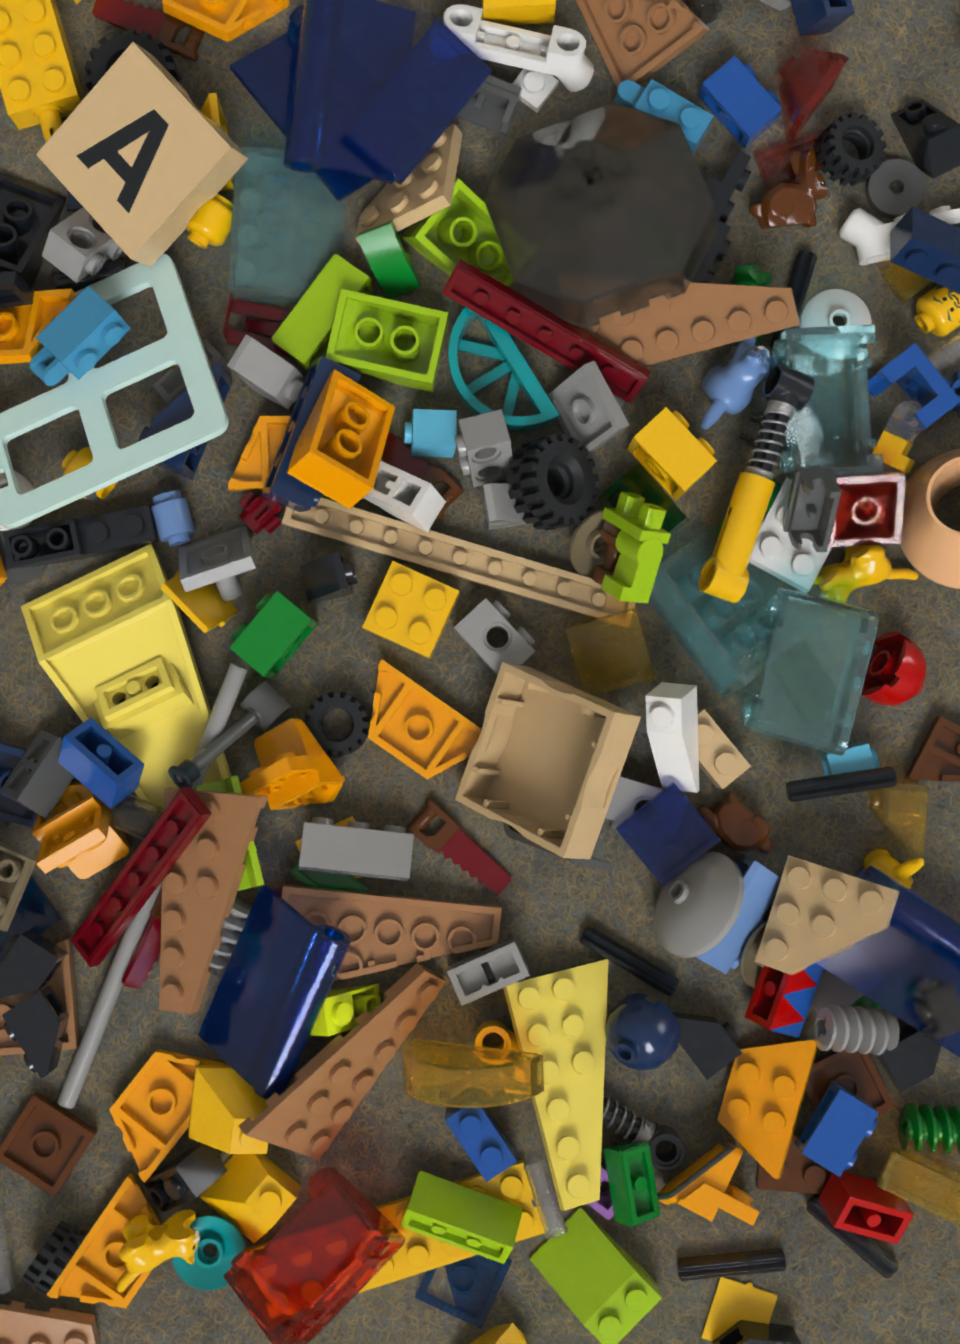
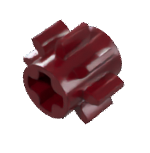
(260, 513)

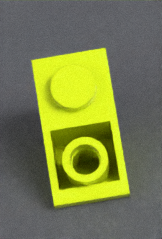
(343, 1007)

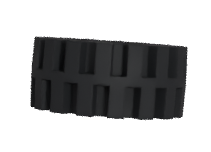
(864, 138)
(353, 707)
(53, 1258)

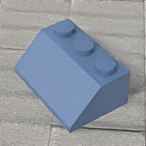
(759, 895)

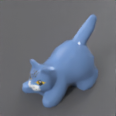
(733, 385)

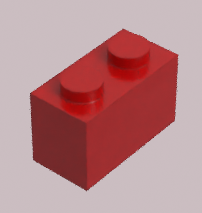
(864, 1208)

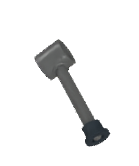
(261, 709)

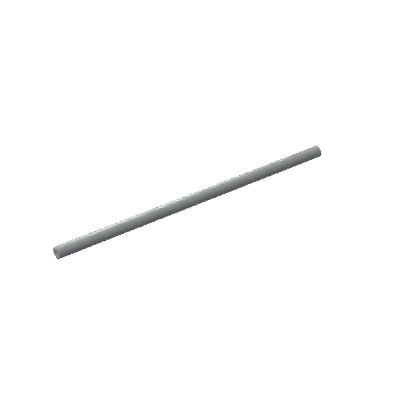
(132, 935)

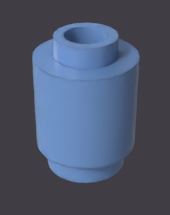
(172, 518)

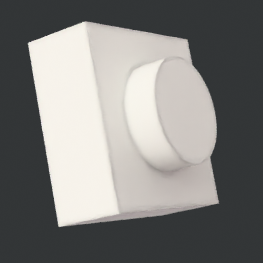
(535, 87)

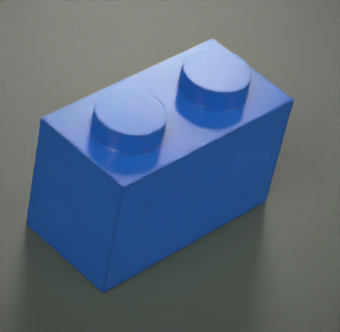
(740, 101)
(100, 762)
(837, 1129)
(482, 1139)

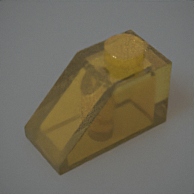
(902, 815)

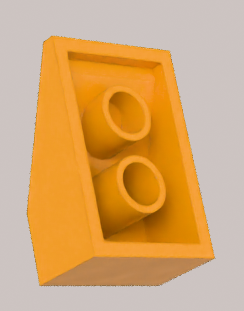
(342, 441)

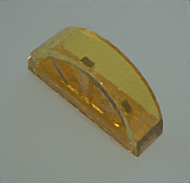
(469, 1074)
(922, 1183)

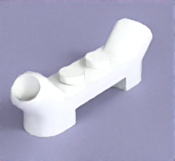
(552, 54)
(872, 236)

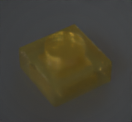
(904, 282)

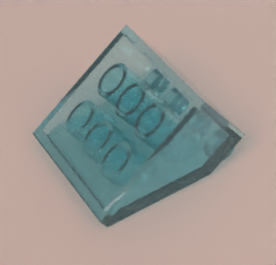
(281, 229)
(720, 636)

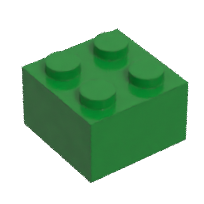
(272, 634)

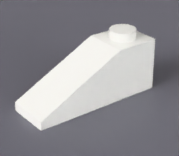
(406, 497)
(674, 734)

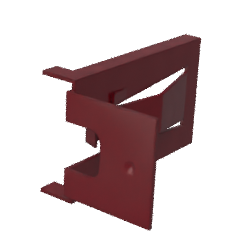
(260, 311)

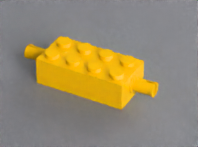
(36, 65)

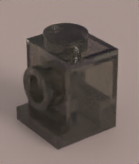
(937, 1007)

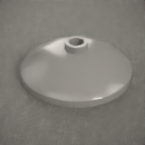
(699, 906)

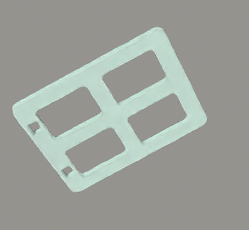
(89, 395)

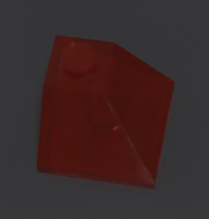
(806, 85)
(869, 509)

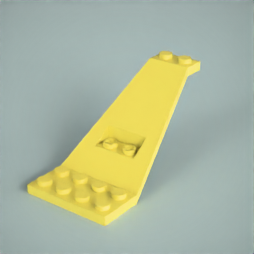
(111, 642)

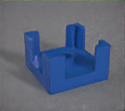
(919, 381)

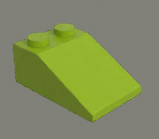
(460, 233)
(388, 339)
(596, 1278)

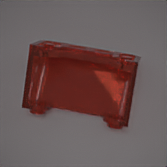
(314, 1261)

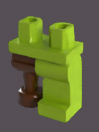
(633, 548)

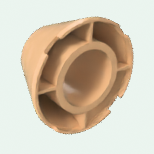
(925, 539)

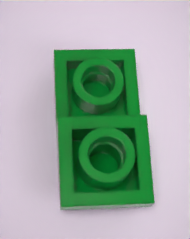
(389, 260)

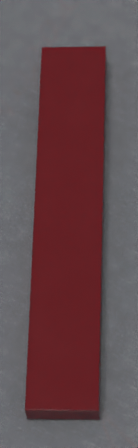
(543, 329)
(141, 876)

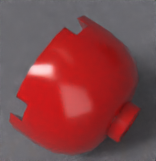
(897, 667)

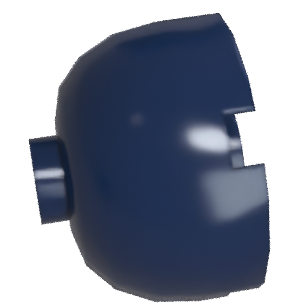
(642, 1032)

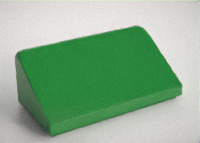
(632, 1183)

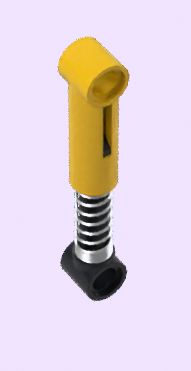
(726, 571)
(613, 1114)

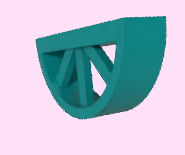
(521, 375)

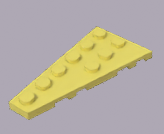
(566, 1022)

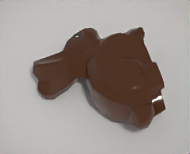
(792, 201)
(737, 825)

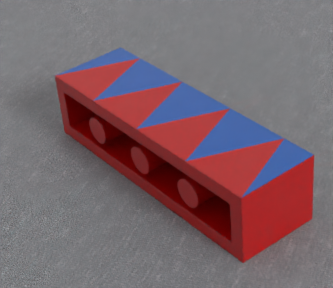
(783, 999)

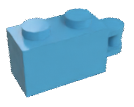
(667, 105)
(77, 338)

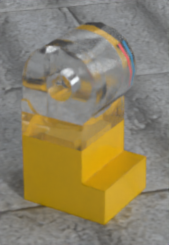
(900, 436)

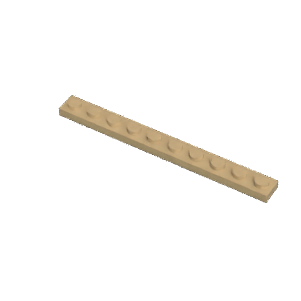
(456, 558)

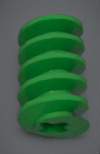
(931, 1126)

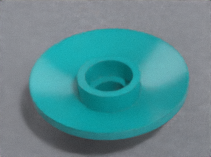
(207, 1269)

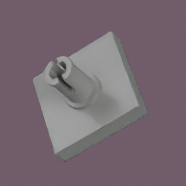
(588, 408)
(217, 561)

